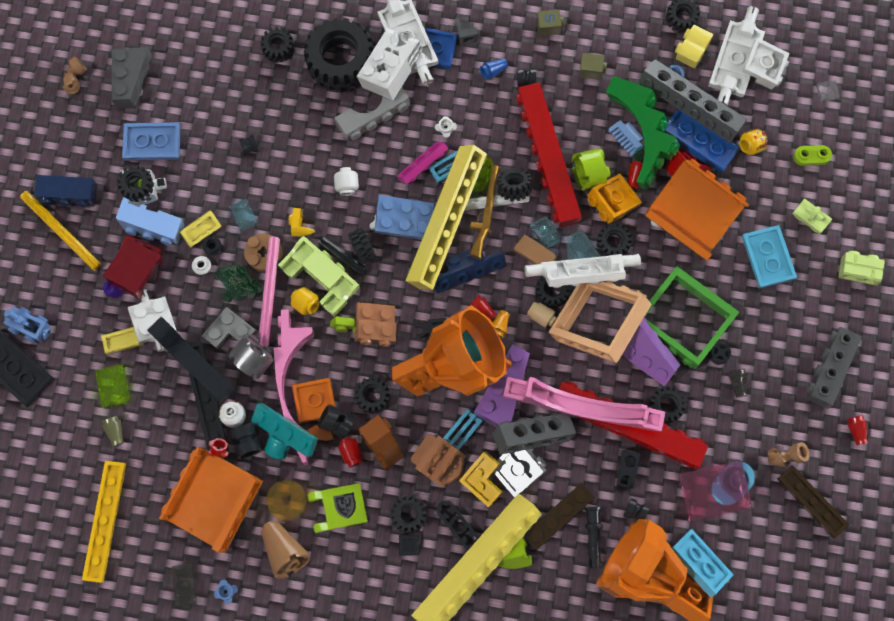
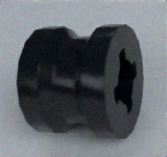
(248, 145)
(720, 350)

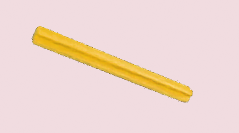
(60, 230)

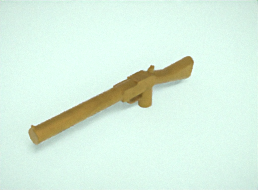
(484, 227)

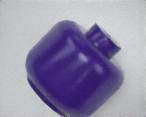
(112, 291)

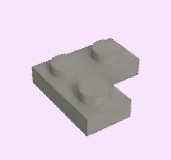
(227, 324)

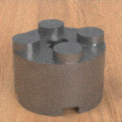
(252, 356)

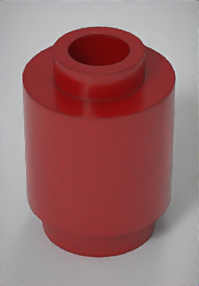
(350, 452)

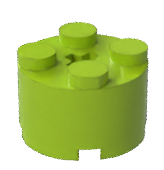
(590, 168)

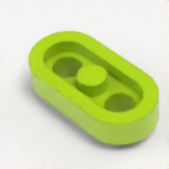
(813, 155)

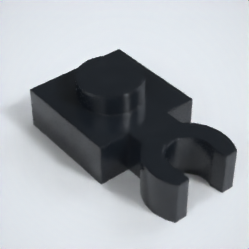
(427, 329)

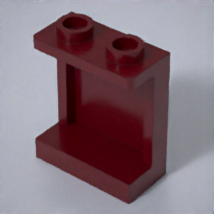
(132, 267)

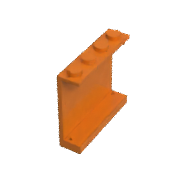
(696, 208)
(211, 499)

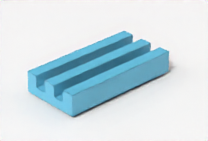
(437, 165)
(472, 417)

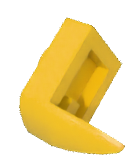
(295, 221)

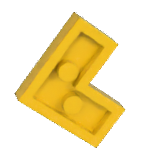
(477, 479)

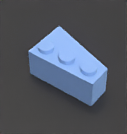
(149, 223)

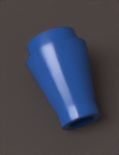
(493, 68)

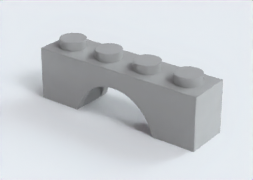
(354, 124)

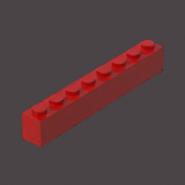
(549, 155)
(667, 442)

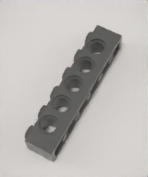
(692, 101)

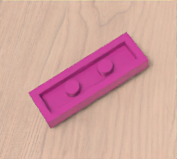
(422, 163)

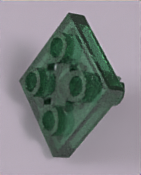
(237, 283)

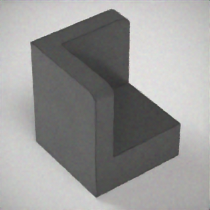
(466, 32)

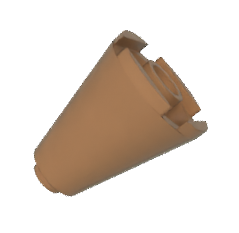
(283, 550)

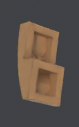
(533, 251)

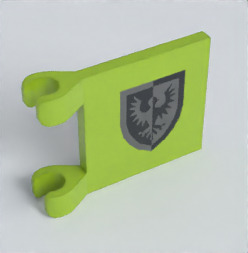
(342, 507)

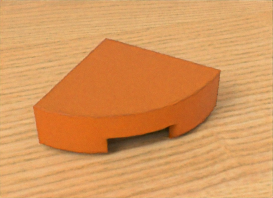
(320, 433)

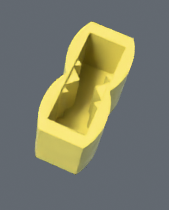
(694, 46)

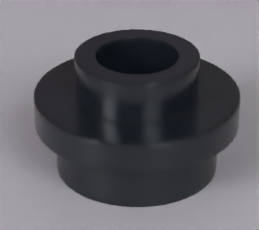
(210, 241)

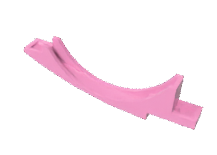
(290, 341)
(552, 399)

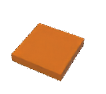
(312, 399)

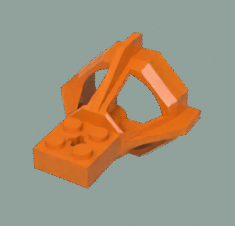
(448, 362)
(649, 570)

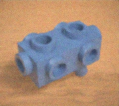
(22, 322)

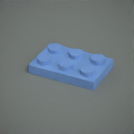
(151, 141)
(402, 217)

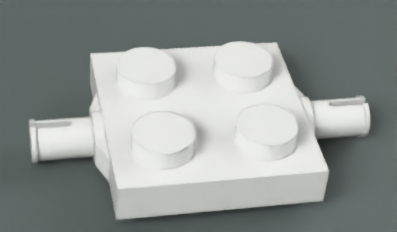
(146, 314)

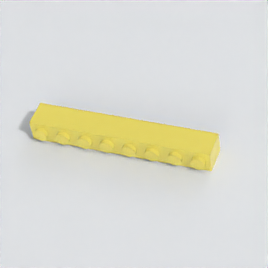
(446, 217)
(479, 561)

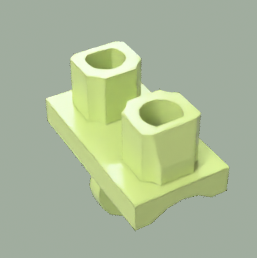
(812, 216)

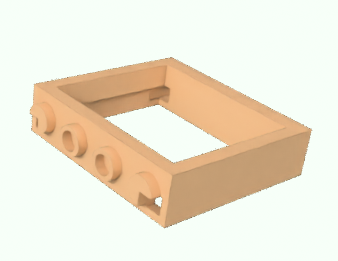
(576, 302)

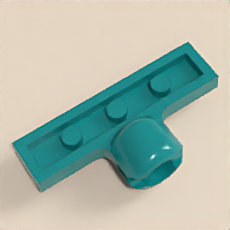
(282, 433)

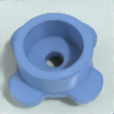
(223, 585)

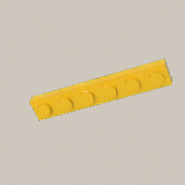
(104, 522)

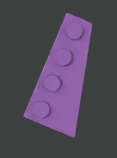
(493, 406)

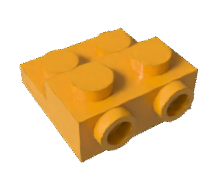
(613, 199)

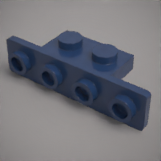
(465, 268)

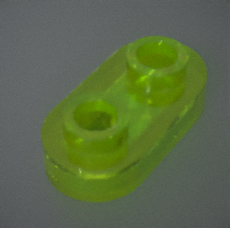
(484, 175)

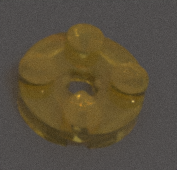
(275, 501)

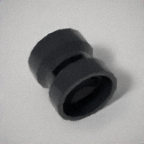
(526, 77)
(632, 508)

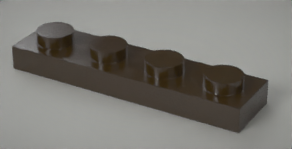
(813, 501)
(558, 516)

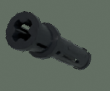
(594, 526)

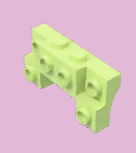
(321, 268)

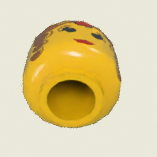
(753, 141)

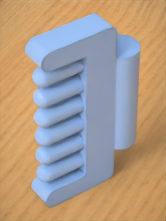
(629, 133)

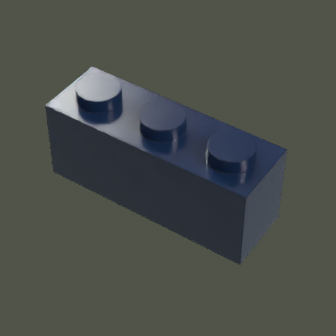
(65, 190)

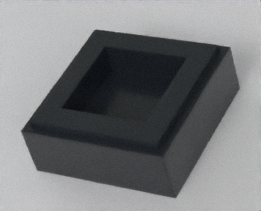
(408, 545)

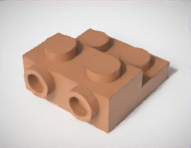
(375, 324)

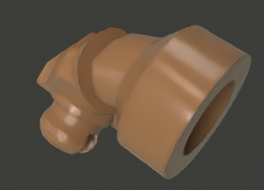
(71, 83)
(799, 453)

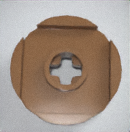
(252, 249)

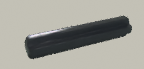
(341, 255)

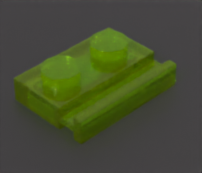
(112, 386)

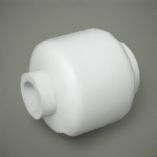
(346, 181)
(236, 418)

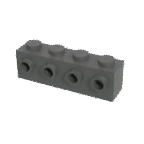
(833, 367)

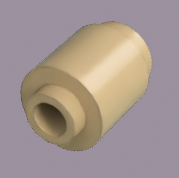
(542, 314)

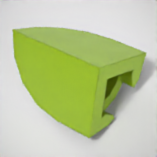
(517, 557)

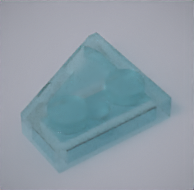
(579, 246)

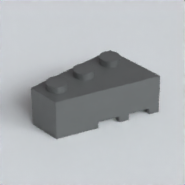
(128, 74)

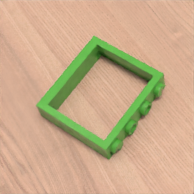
(705, 296)

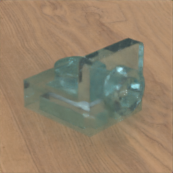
(243, 214)
(545, 232)

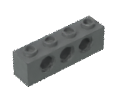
(548, 431)

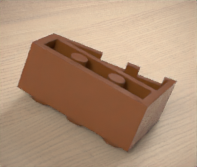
(380, 440)

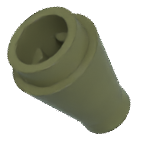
(113, 430)

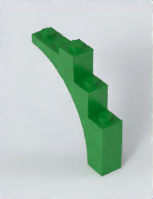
(657, 144)

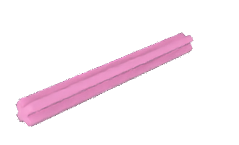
(269, 289)

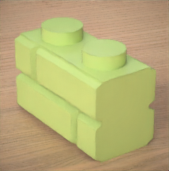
(861, 268)

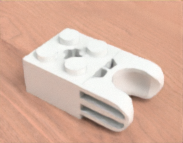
(389, 65)

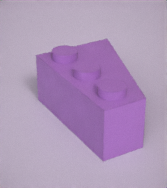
(650, 354)

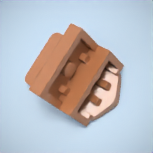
(439, 460)

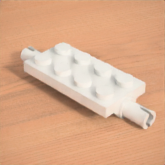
(404, 20)
(732, 57)
(583, 270)

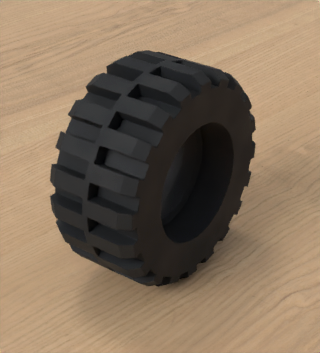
(332, 34)

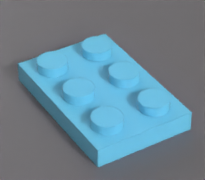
(769, 257)
(702, 563)

